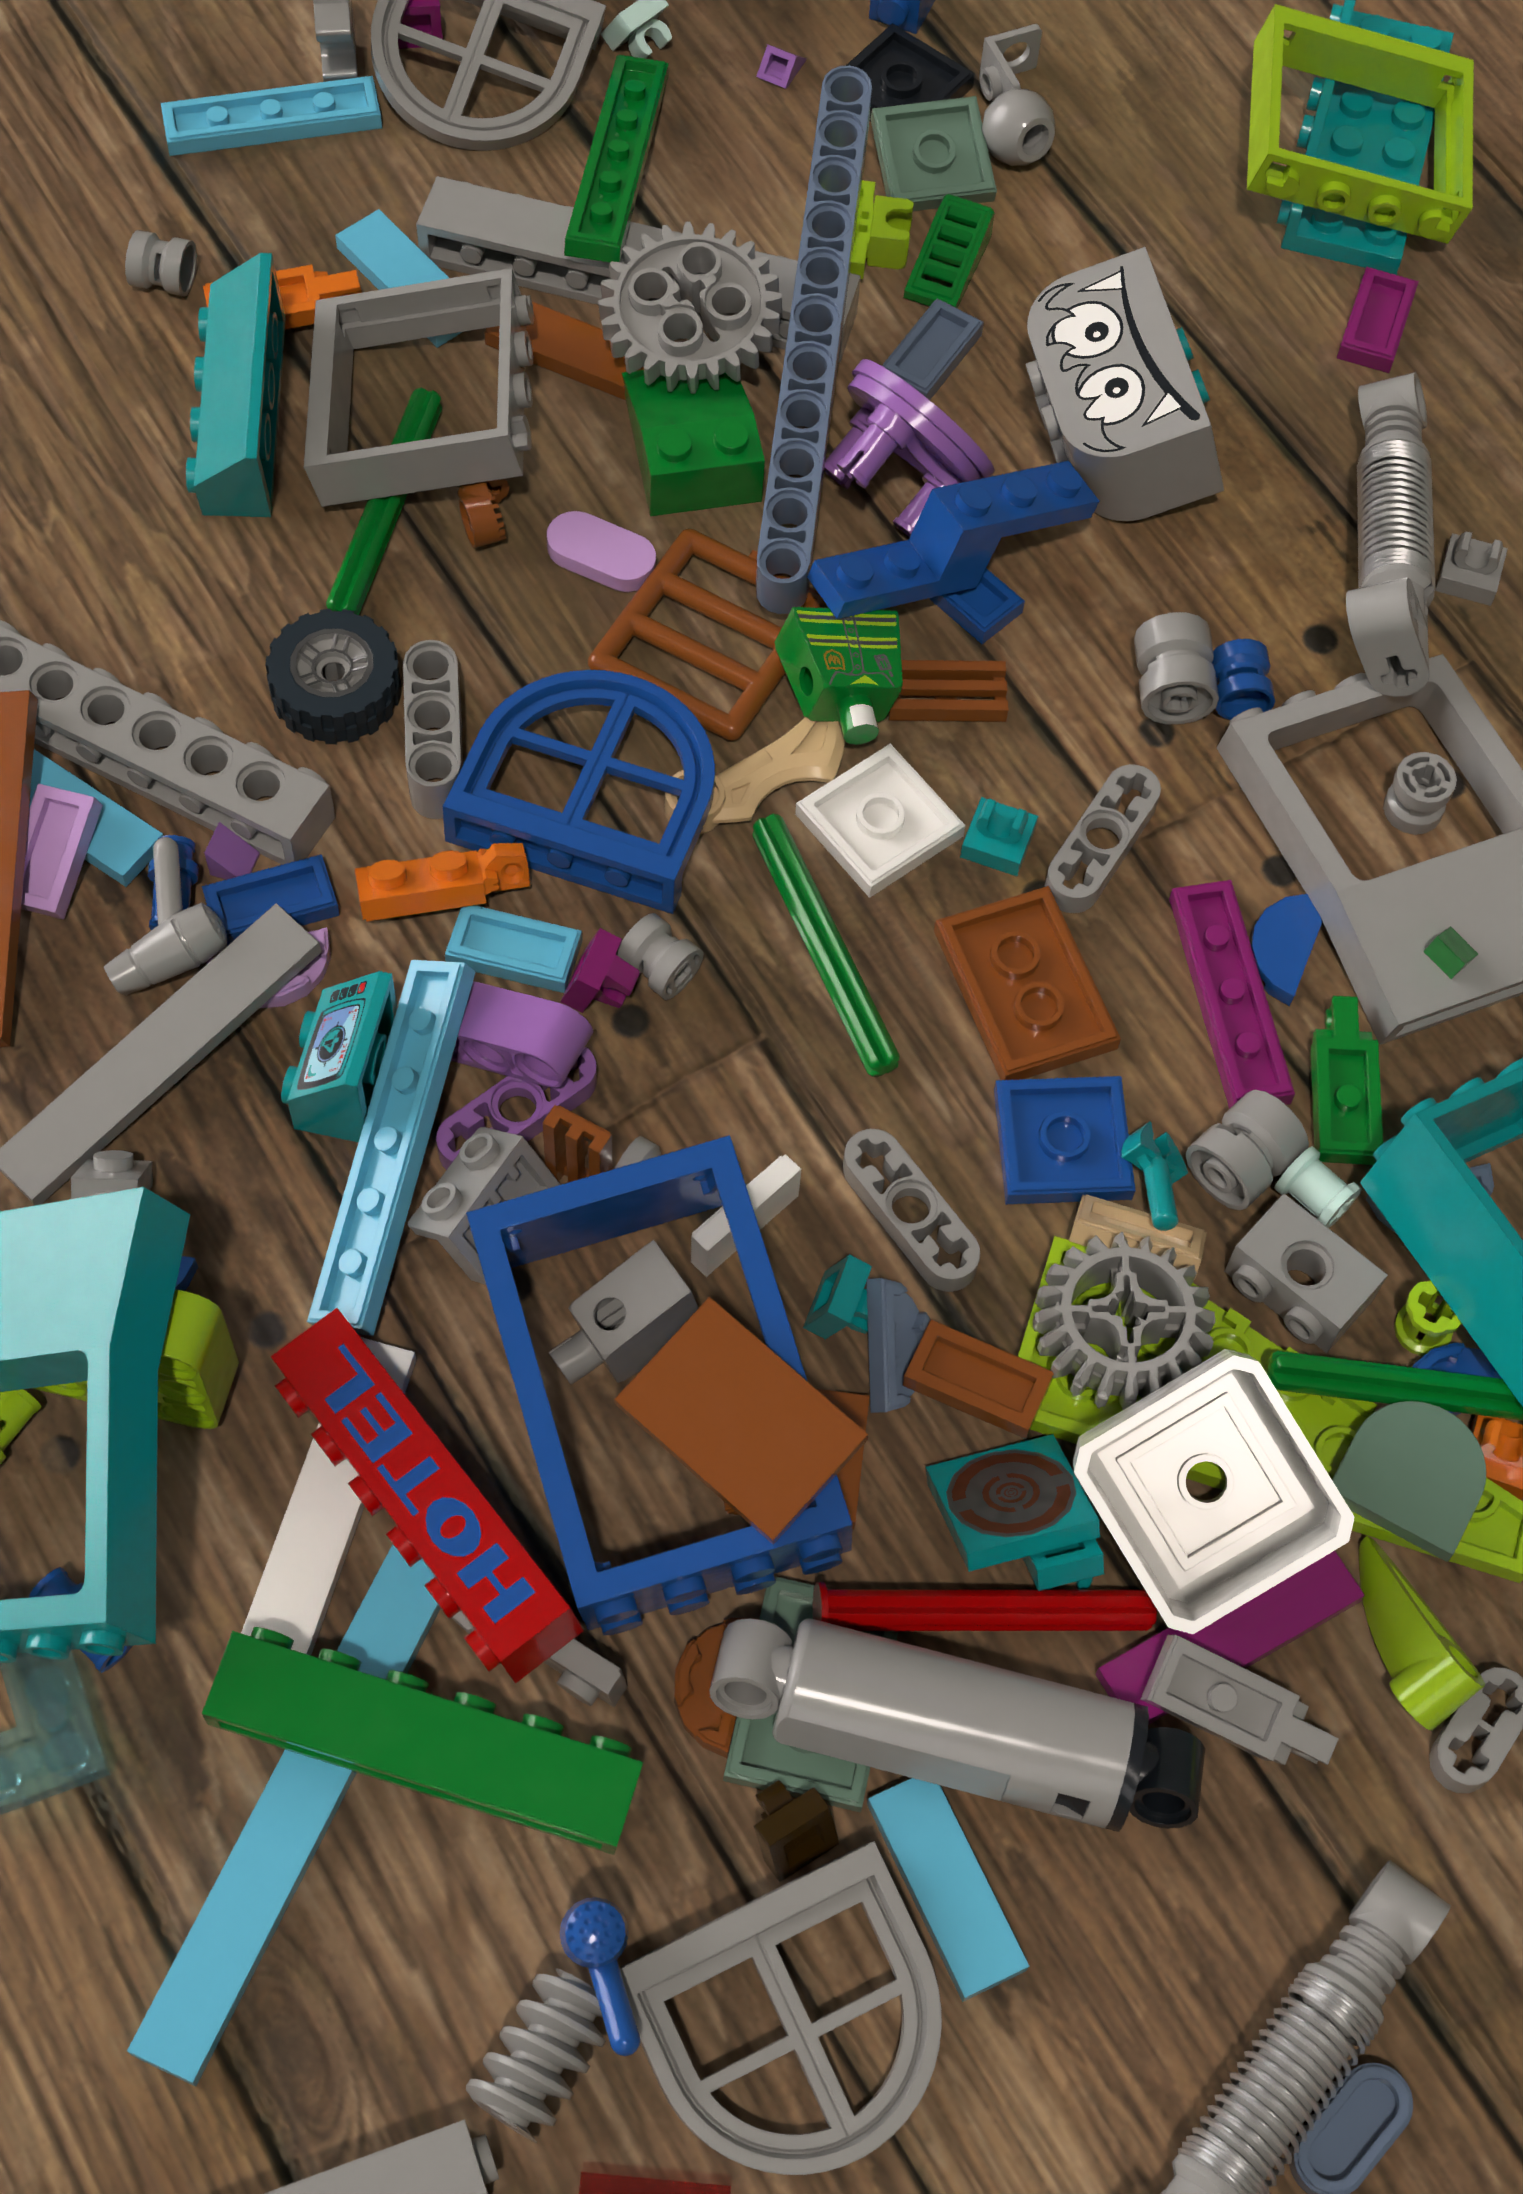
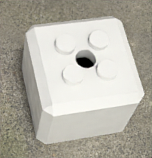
(1221, 1551)

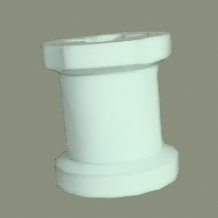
(1317, 1187)

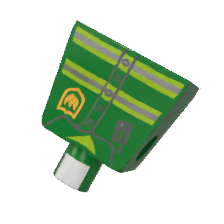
(843, 667)

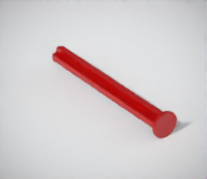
(984, 1610)

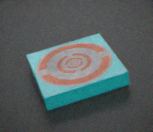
(1012, 1502)

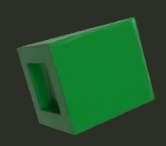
(1450, 952)

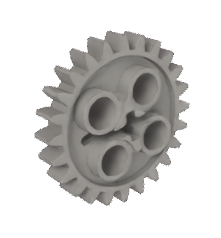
(732, 284)

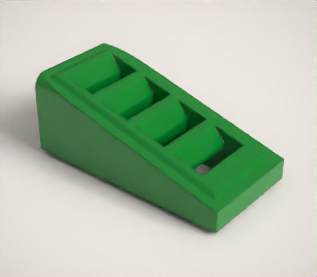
(959, 223)

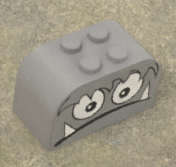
(1121, 390)

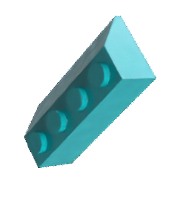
(238, 392)

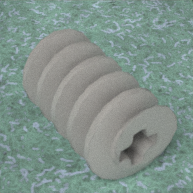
(539, 2053)

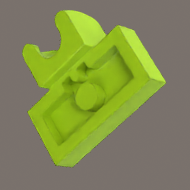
(881, 231)

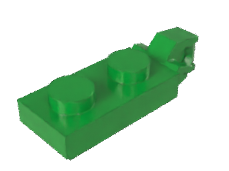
(1346, 1087)

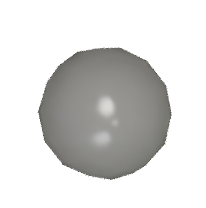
(1018, 127)

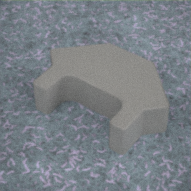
(337, 38)

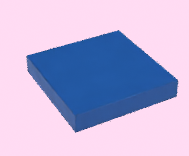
(1063, 1139)

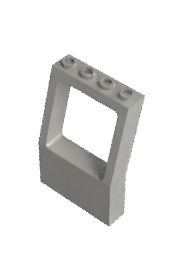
(1393, 918)

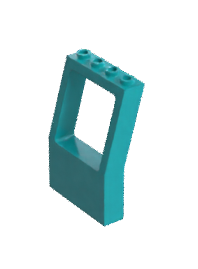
(92, 1302)

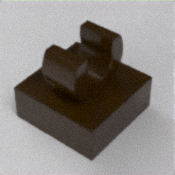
(792, 1829)

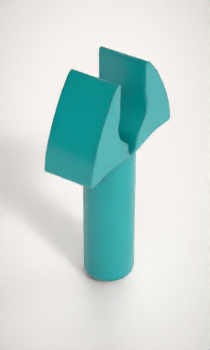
(1161, 1168)

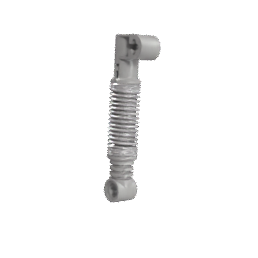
(1394, 538)
(1304, 2049)

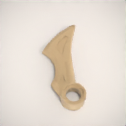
(802, 754)

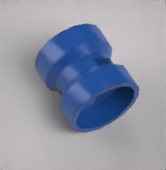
(1242, 678)

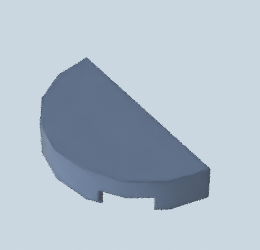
(893, 1337)

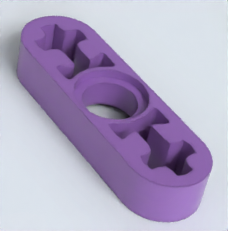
(470, 1117)

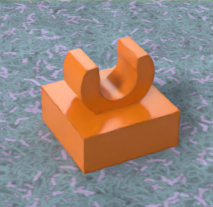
(1502, 1450)

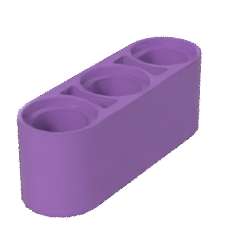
(520, 1035)

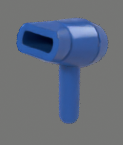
(594, 1937)

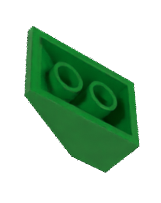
(694, 446)

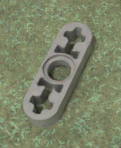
(1103, 814)
(952, 1234)

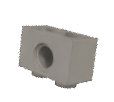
(1296, 1240)

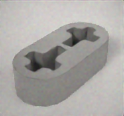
(1494, 1738)

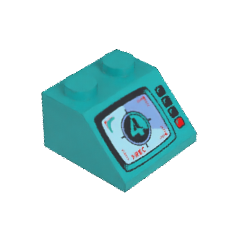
(341, 1057)

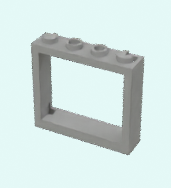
(407, 315)

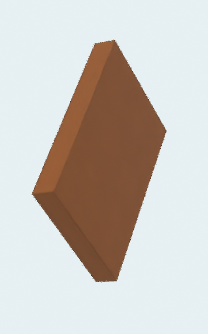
(1026, 985)
(741, 1420)

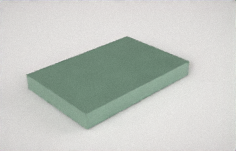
(759, 1759)

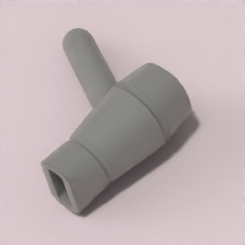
(179, 940)

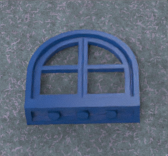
(565, 841)

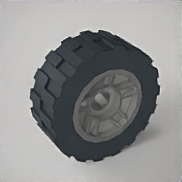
(323, 650)

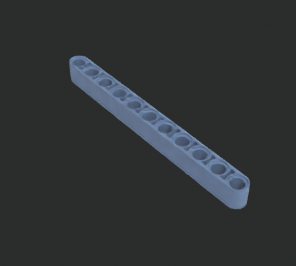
(818, 307)

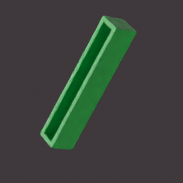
(423, 1740)

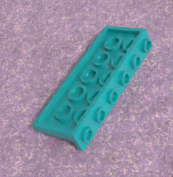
(1366, 134)

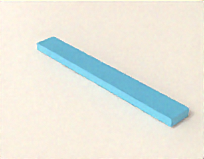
(274, 1848)

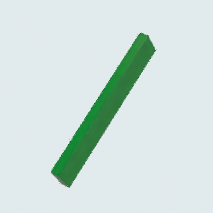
(616, 160)

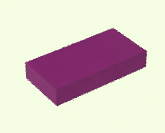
(1377, 320)

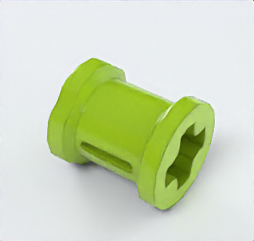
(1411, 1320)

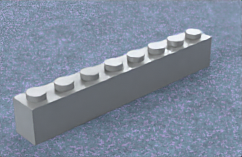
(495, 230)

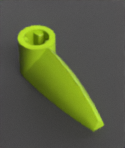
(1423, 1659)

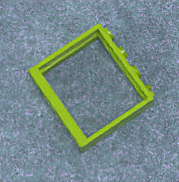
(1378, 65)

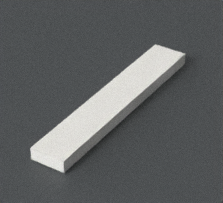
(315, 1535)

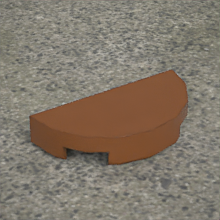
(692, 1699)

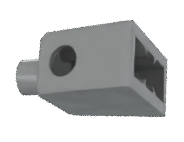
(626, 1317)

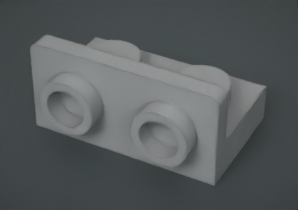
(487, 1171)

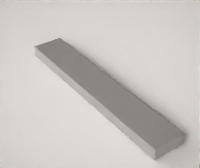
(156, 1054)

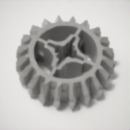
(1070, 1327)

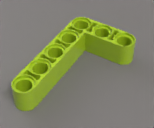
(193, 1367)

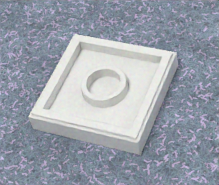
(880, 820)

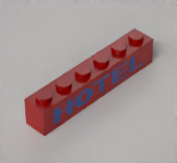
(427, 1495)

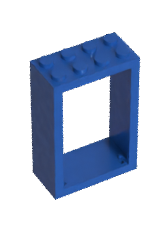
(598, 1211)

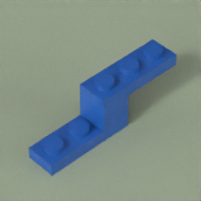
(952, 539)

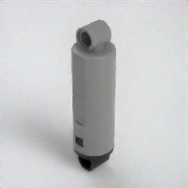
(959, 1724)

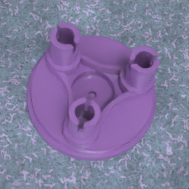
(903, 422)

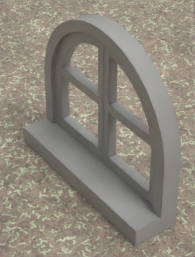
(573, 20)
(753, 1933)

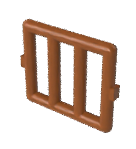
(665, 581)

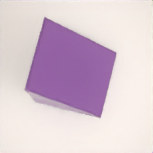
(779, 66)
(229, 854)

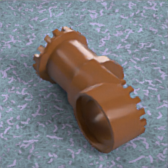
(477, 511)

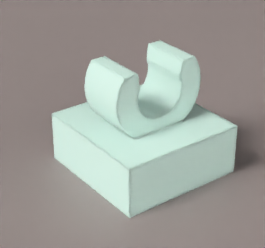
(634, 24)

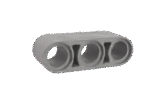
(429, 706)

